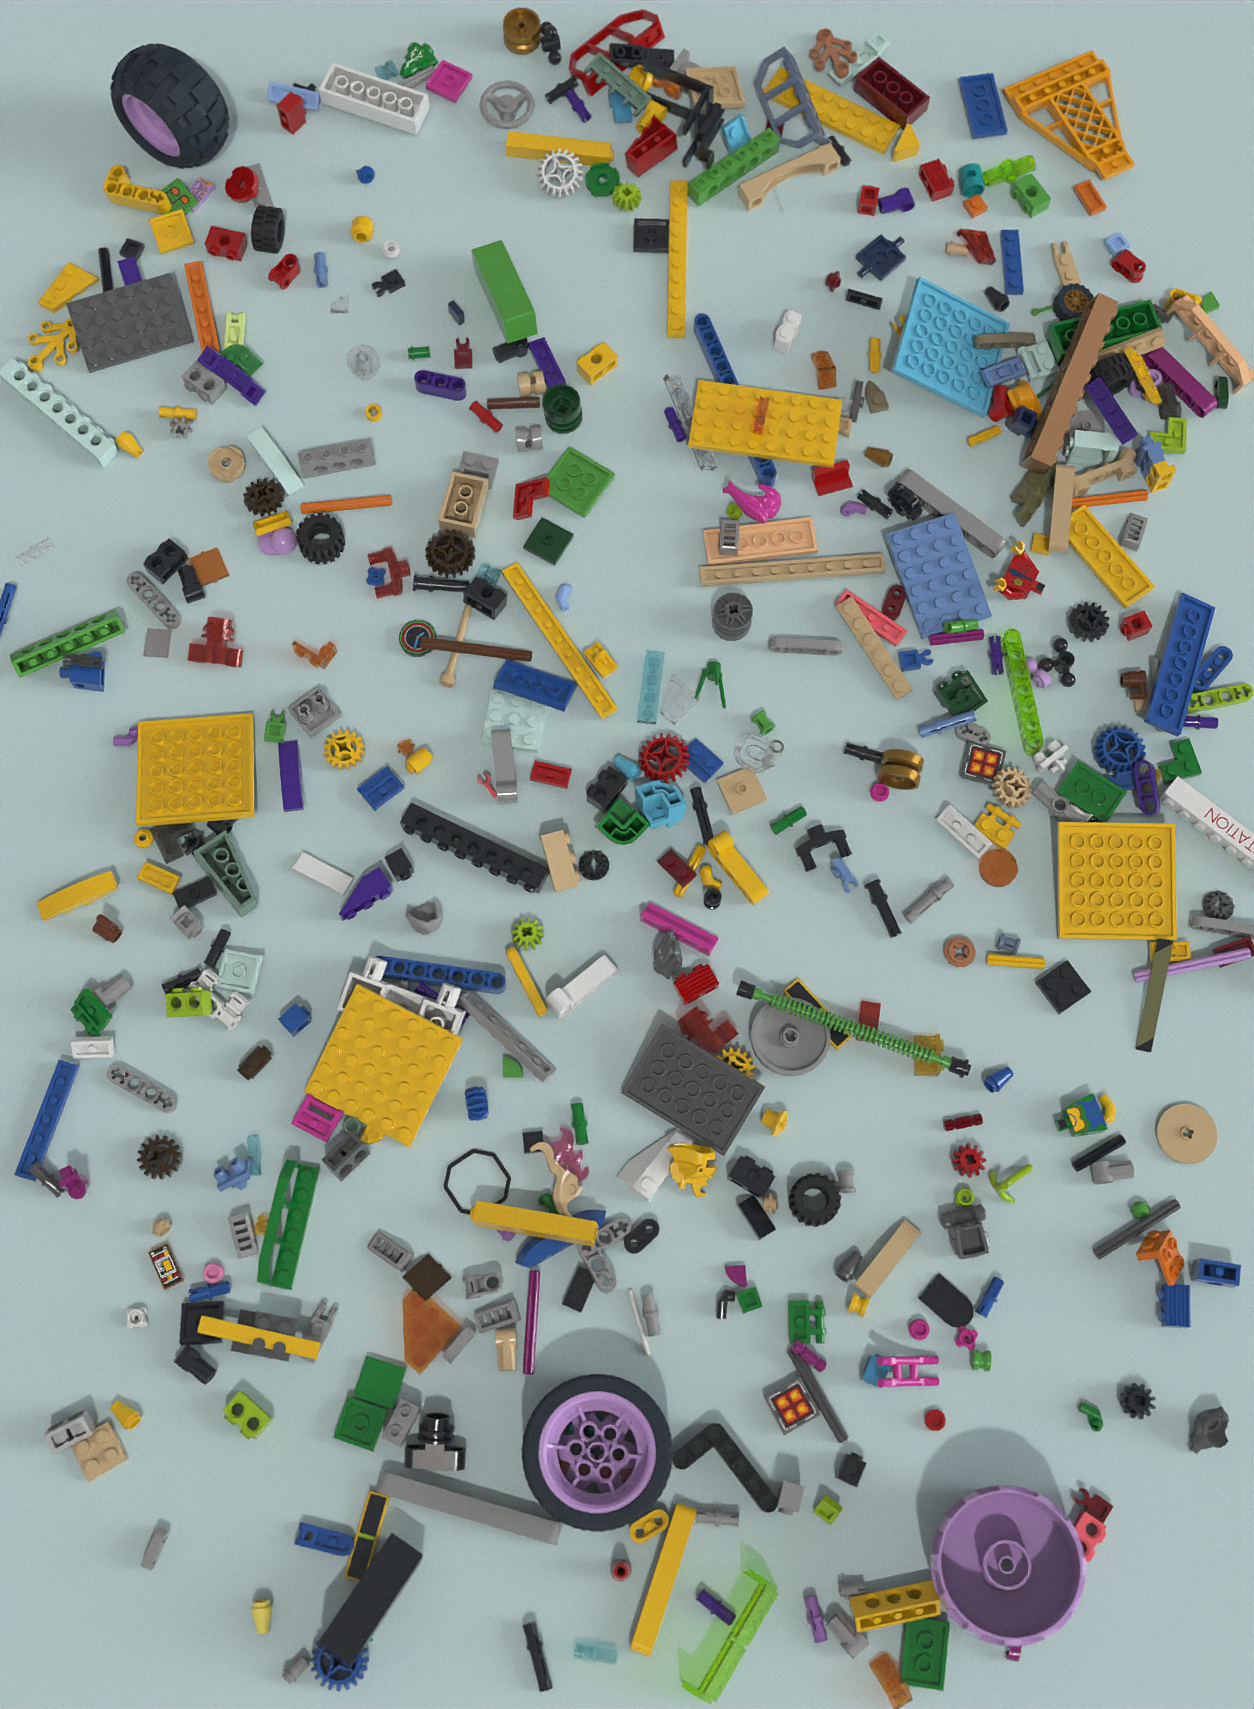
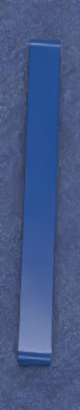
(728, 377)

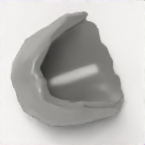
(425, 918)

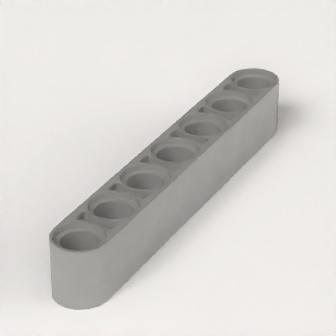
(939, 505)

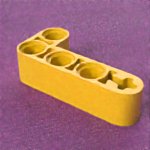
(121, 192)
(737, 869)

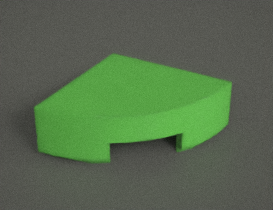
(1210, 303)
(511, 1069)

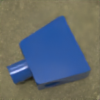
(86, 678)

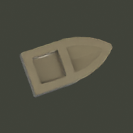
(875, 398)

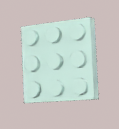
(517, 714)

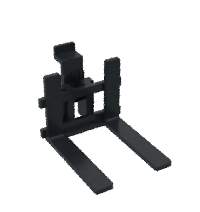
(705, 126)

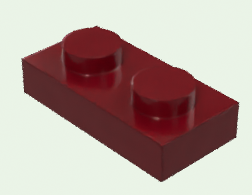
(677, 868)
(1236, 945)

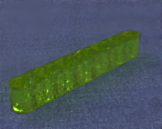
(1022, 700)

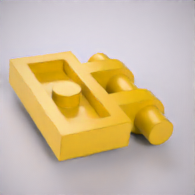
(994, 831)

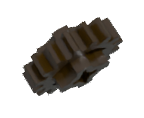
(263, 497)
(167, 1153)

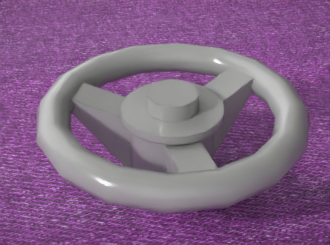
(507, 105)

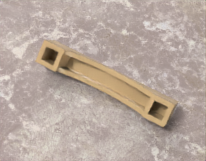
(820, 160)

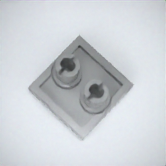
(314, 712)

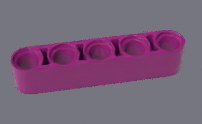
(1184, 384)

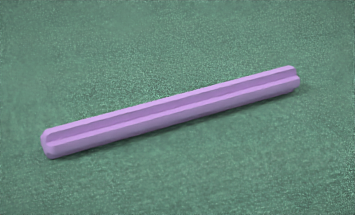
(1198, 963)

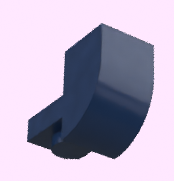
(1024, 422)

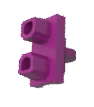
(73, 1182)

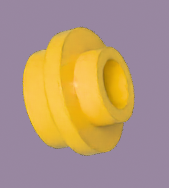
(147, 842)

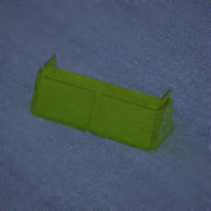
(733, 1647)

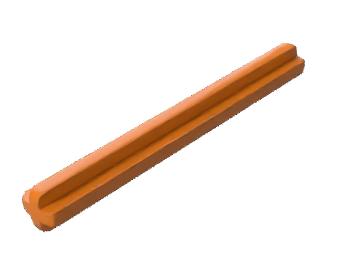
(1112, 498)
(346, 504)

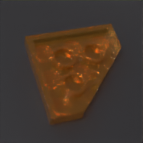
(425, 1331)

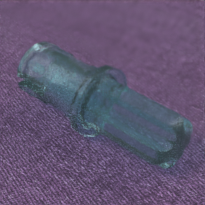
(254, 1154)
(595, 1654)

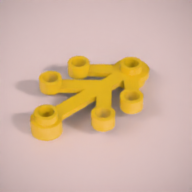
(54, 341)

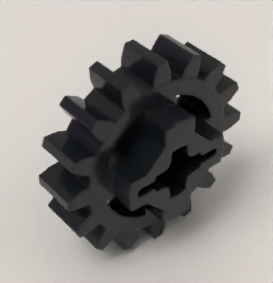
(905, 502)
(1094, 618)

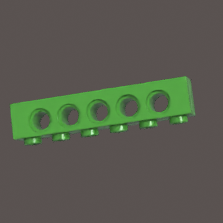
(733, 167)
(69, 641)

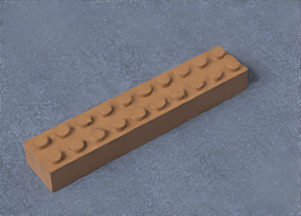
(1069, 384)

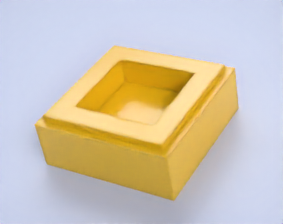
(1040, 544)

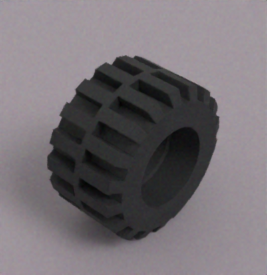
(267, 229)
(1114, 372)
(320, 525)
(831, 1194)

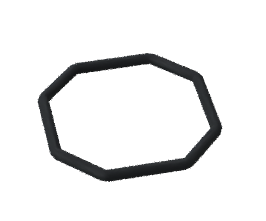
(464, 1157)

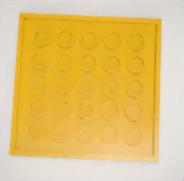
(195, 770)
(1116, 881)
(383, 1065)

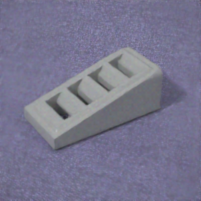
(1131, 543)
(729, 549)
(237, 1218)
(404, 1260)
(514, 1313)

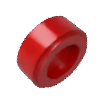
(934, 1420)

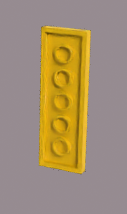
(1107, 558)

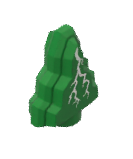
(417, 59)

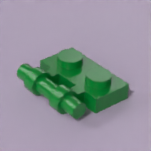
(90, 1013)
(799, 1321)

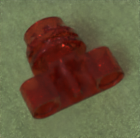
(215, 651)
(696, 1025)

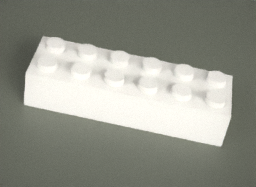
(374, 98)

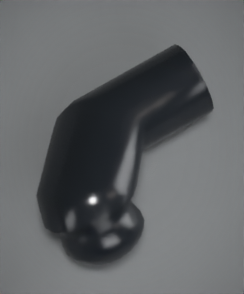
(726, 1296)

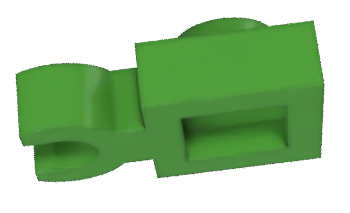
(275, 729)

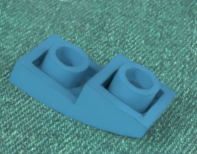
(620, 113)

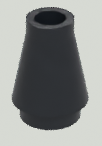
(998, 300)

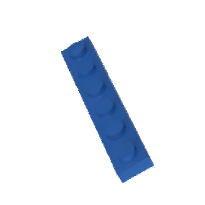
(47, 1118)

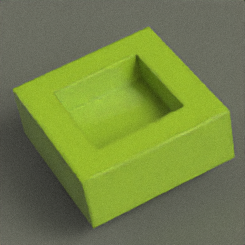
(828, 1509)

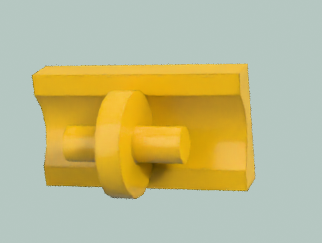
(600, 660)

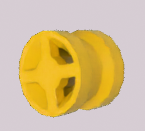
(858, 1304)

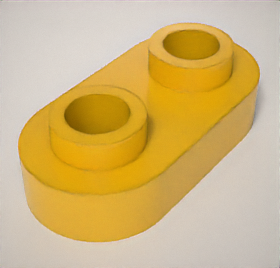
(648, 1525)

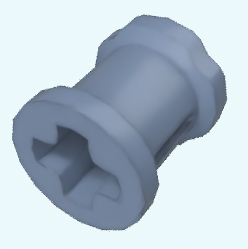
(1008, 944)

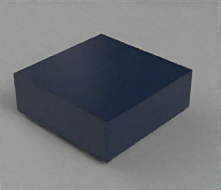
(456, 313)

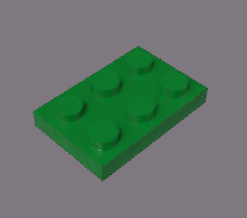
(1091, 792)
(925, 1653)

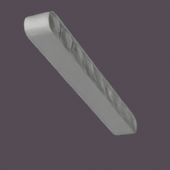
(469, 1507)

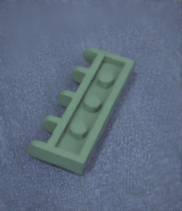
(619, 82)

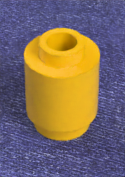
(418, 761)

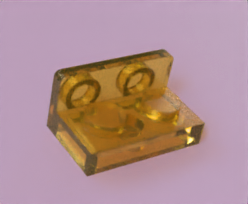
(932, 1068)

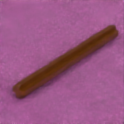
(476, 649)

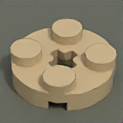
(229, 473)

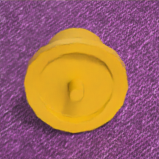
(775, 1121)

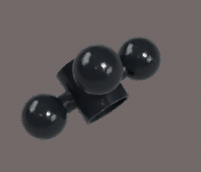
(550, 42)
(1060, 645)

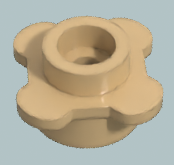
(770, 1203)

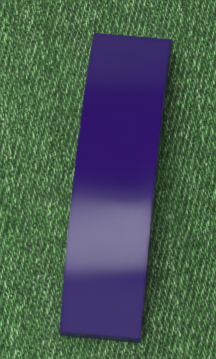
(232, 374)

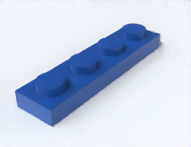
(1011, 262)

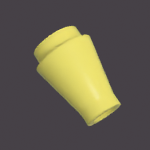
(261, 1613)

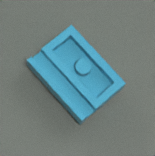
(735, 133)

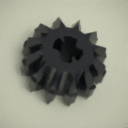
(1137, 1410)

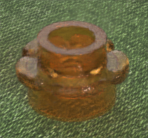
(406, 747)

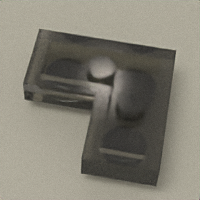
(166, 839)

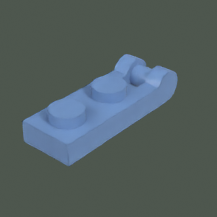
(1003, 372)

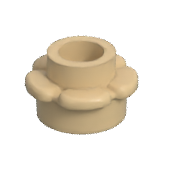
(161, 1227)

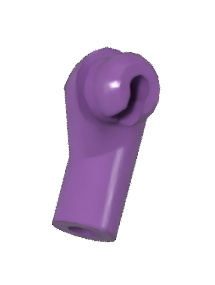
(853, 507)
(128, 740)

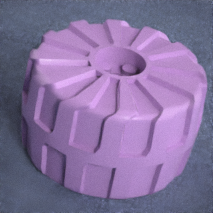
(1045, 1573)

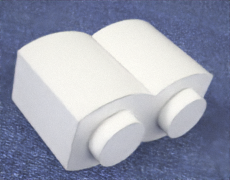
(787, 332)

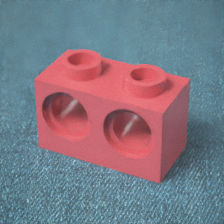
(1089, 1541)

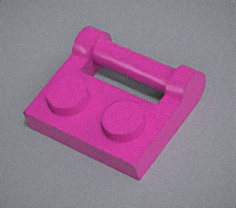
(314, 1123)

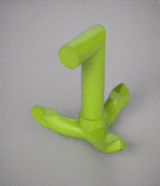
(1001, 1187)

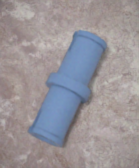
(320, 270)

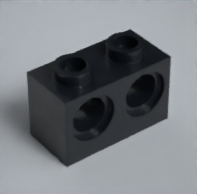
(169, 564)
(610, 791)

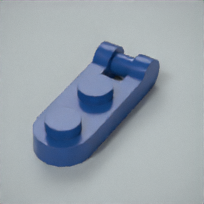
(325, 1540)

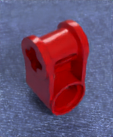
(1129, 264)
(283, 273)

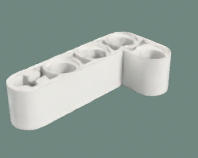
(581, 987)

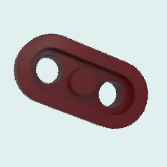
(894, 601)

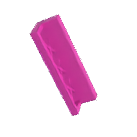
(684, 931)

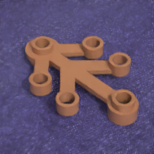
(826, 38)

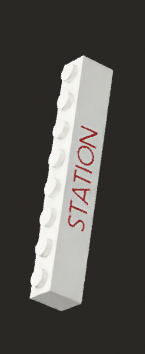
(1211, 820)

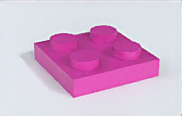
(448, 81)

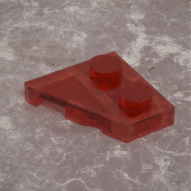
(978, 245)

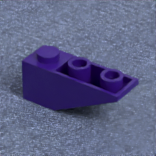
(369, 890)

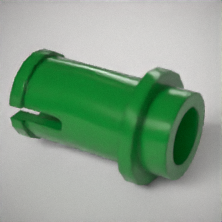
(418, 352)

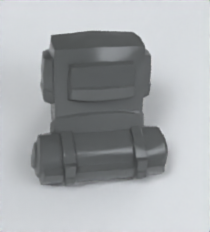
(967, 1231)

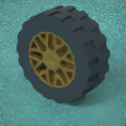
(1071, 301)

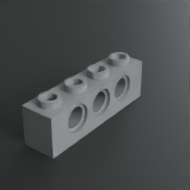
(336, 458)

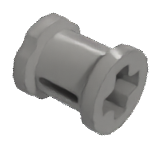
(846, 1181)

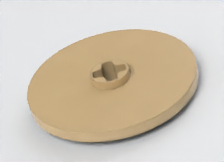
(1189, 1118)

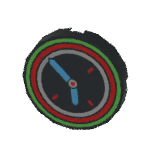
(411, 636)

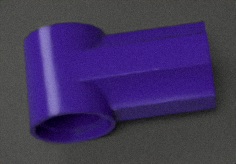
(901, 200)

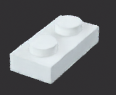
(92, 1047)

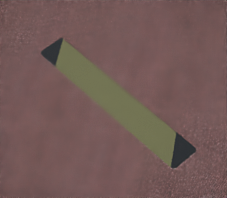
(1154, 995)

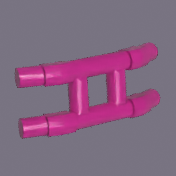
(913, 1362)

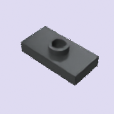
(858, 401)

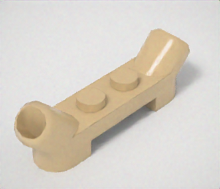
(1122, 469)

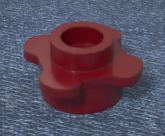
(833, 281)

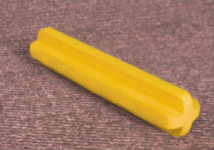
(693, 863)
(1015, 961)

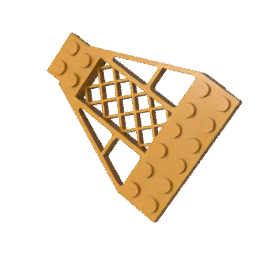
(1060, 84)

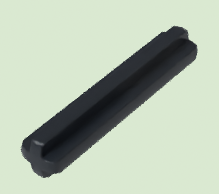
(105, 269)
(1098, 1153)

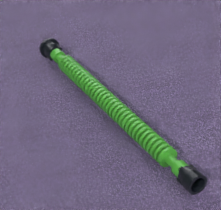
(953, 1064)

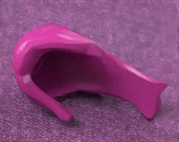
(756, 507)

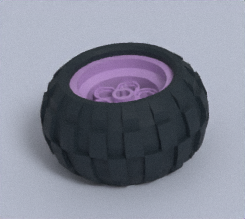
(169, 105)

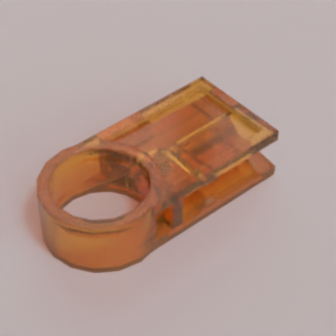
(761, 416)

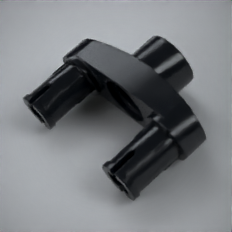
(819, 838)

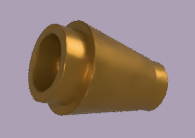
(879, 456)

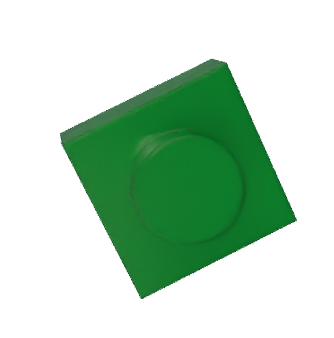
(749, 1300)

